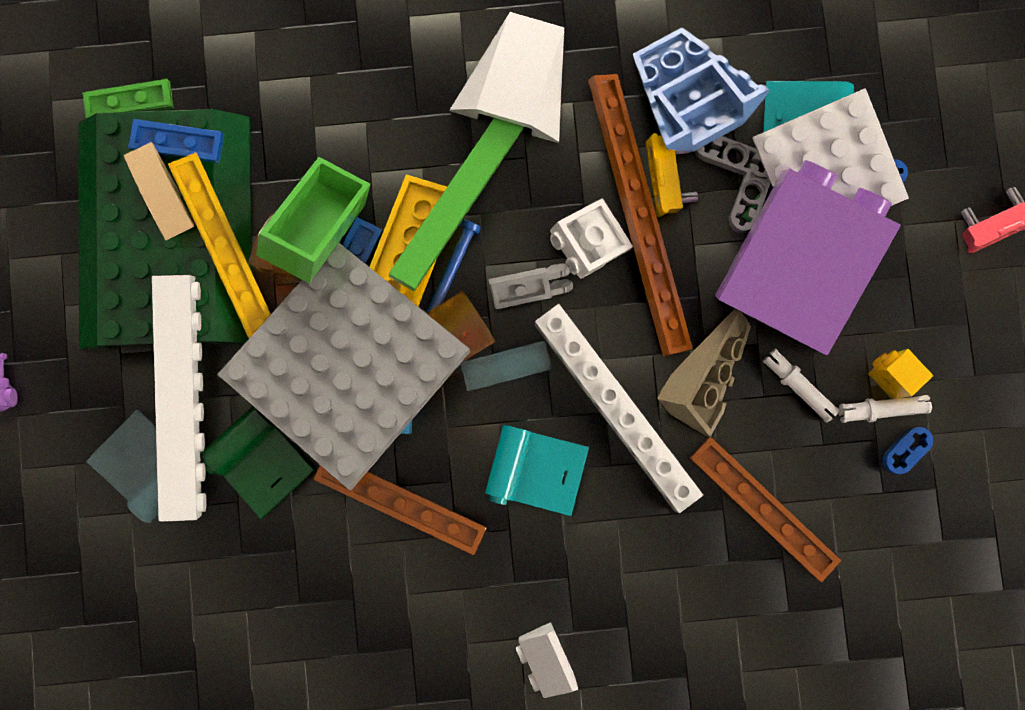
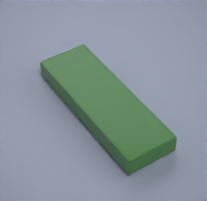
(130, 98)

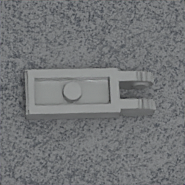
(529, 286)

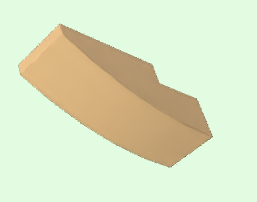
(159, 191)

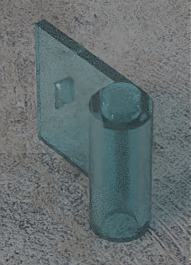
(133, 467)

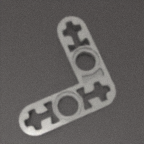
(751, 177)

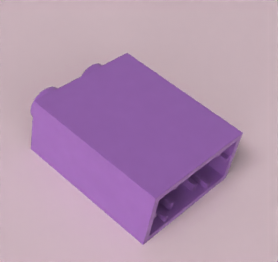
(809, 256)

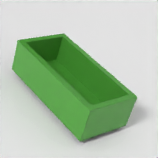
(312, 220)

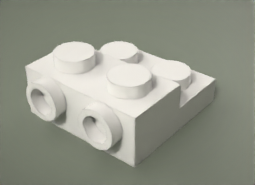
(589, 238)

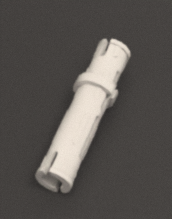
(791, 376)
(872, 409)

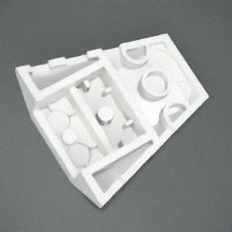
(519, 77)

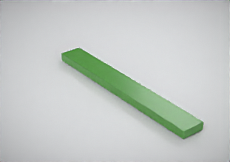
(454, 203)

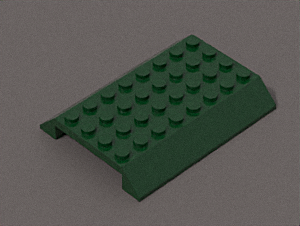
(125, 246)

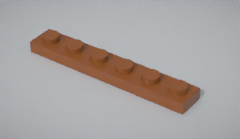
(410, 509)
(765, 509)

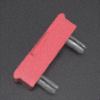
(995, 228)

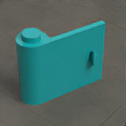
(796, 98)
(532, 470)

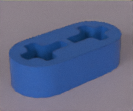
(912, 455)

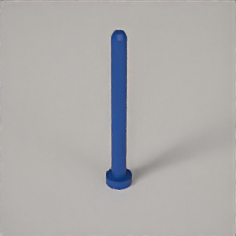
(469, 229)

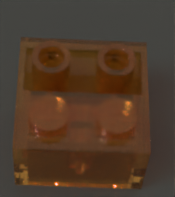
(463, 322)

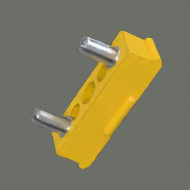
(665, 177)

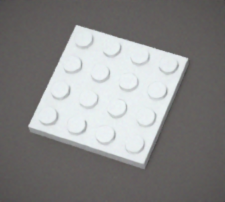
(841, 139)

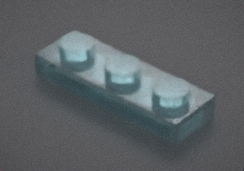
(506, 366)

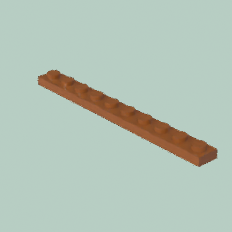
(640, 214)

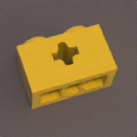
(899, 373)

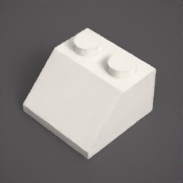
(547, 662)

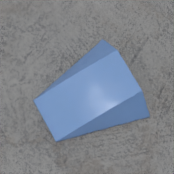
(694, 91)

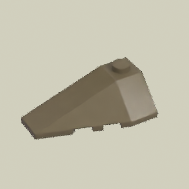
(699, 383)

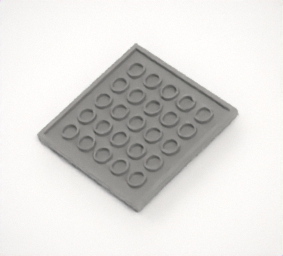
(344, 365)

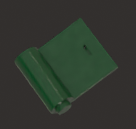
(253, 458)

